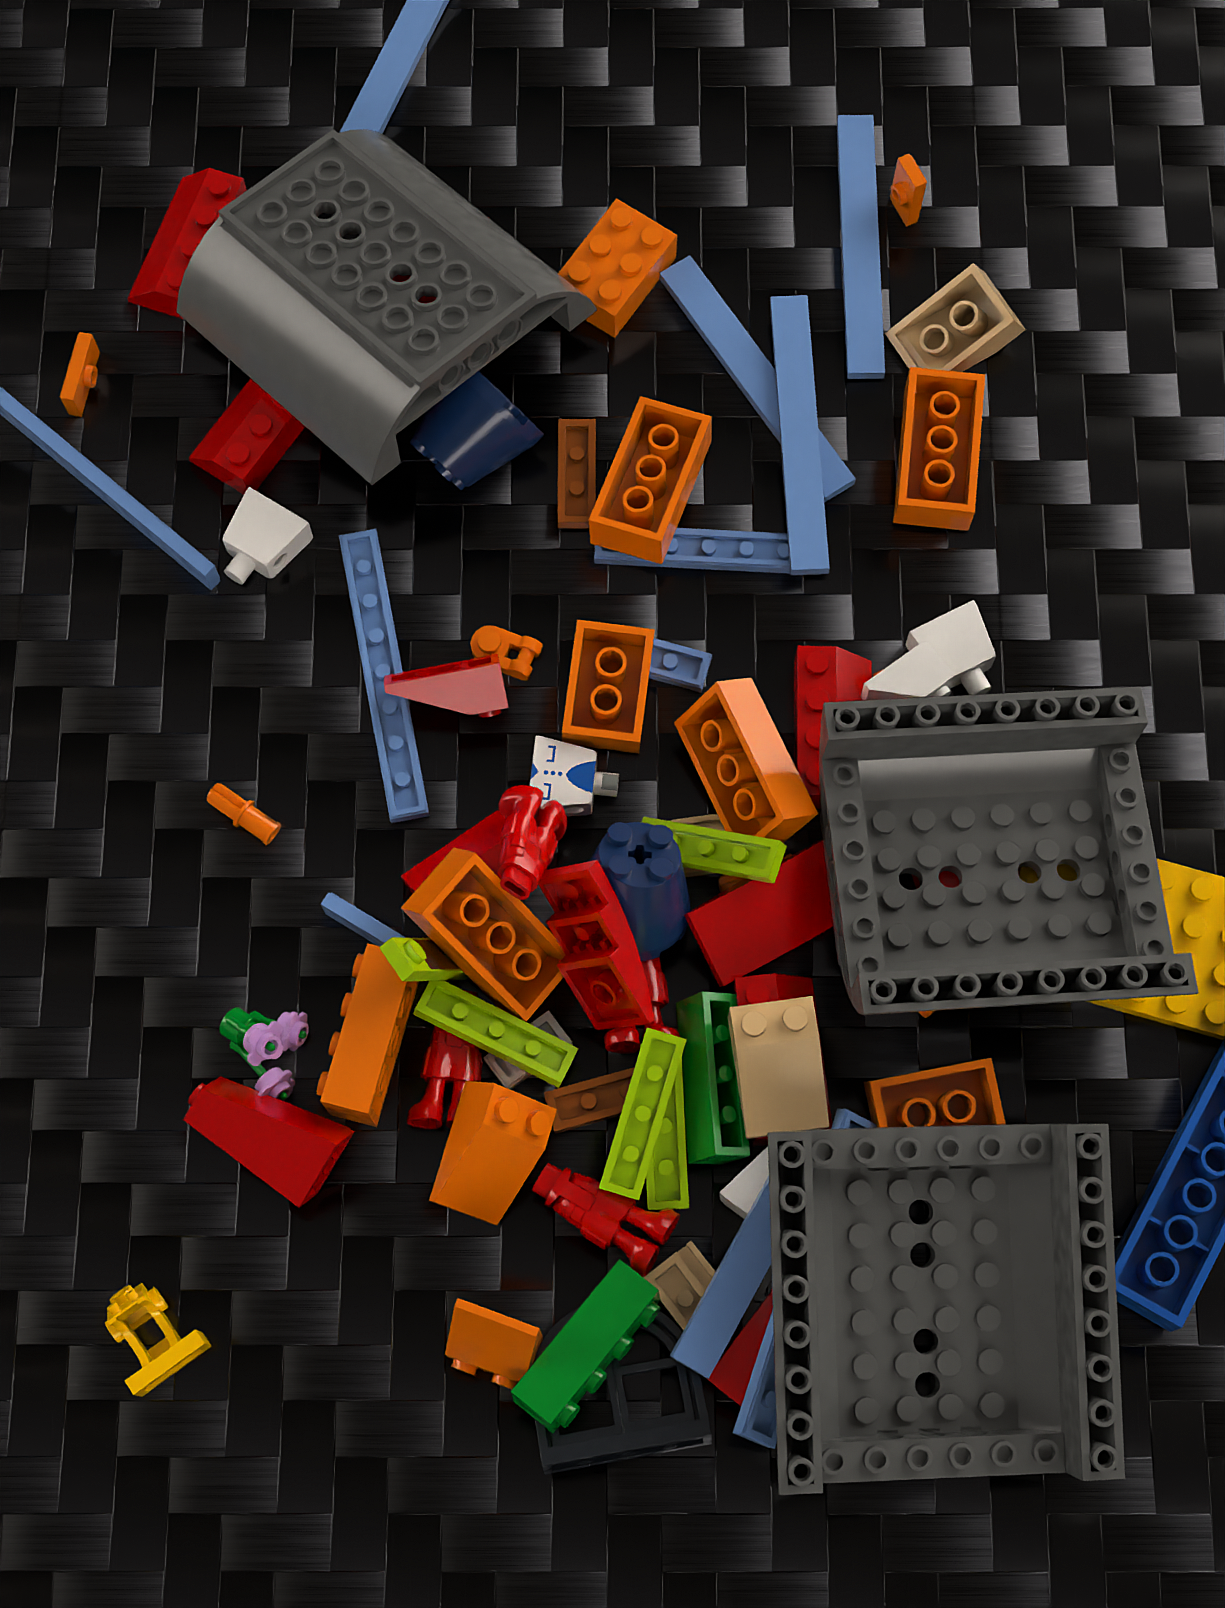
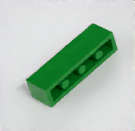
(710, 1081)
(586, 1347)

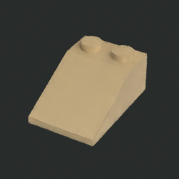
(956, 325)
(778, 1066)

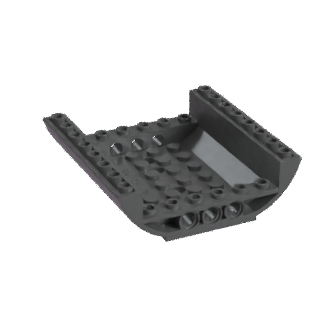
(326, 320)
(978, 795)
(1009, 1291)

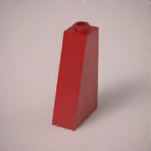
(269, 1136)

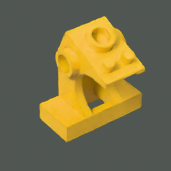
(131, 1310)

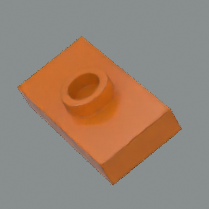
(908, 189)
(81, 374)

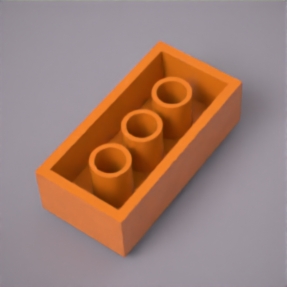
(939, 449)
(650, 480)
(745, 762)
(487, 933)
(368, 1040)

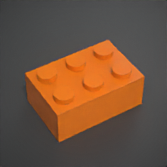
(620, 264)
(607, 686)
(937, 1097)

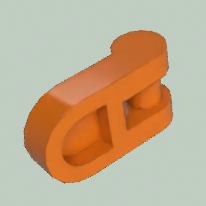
(495, 640)

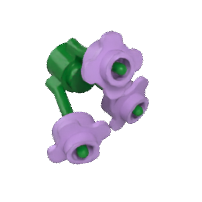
(262, 1039)

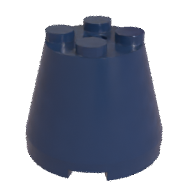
(473, 432)
(649, 883)

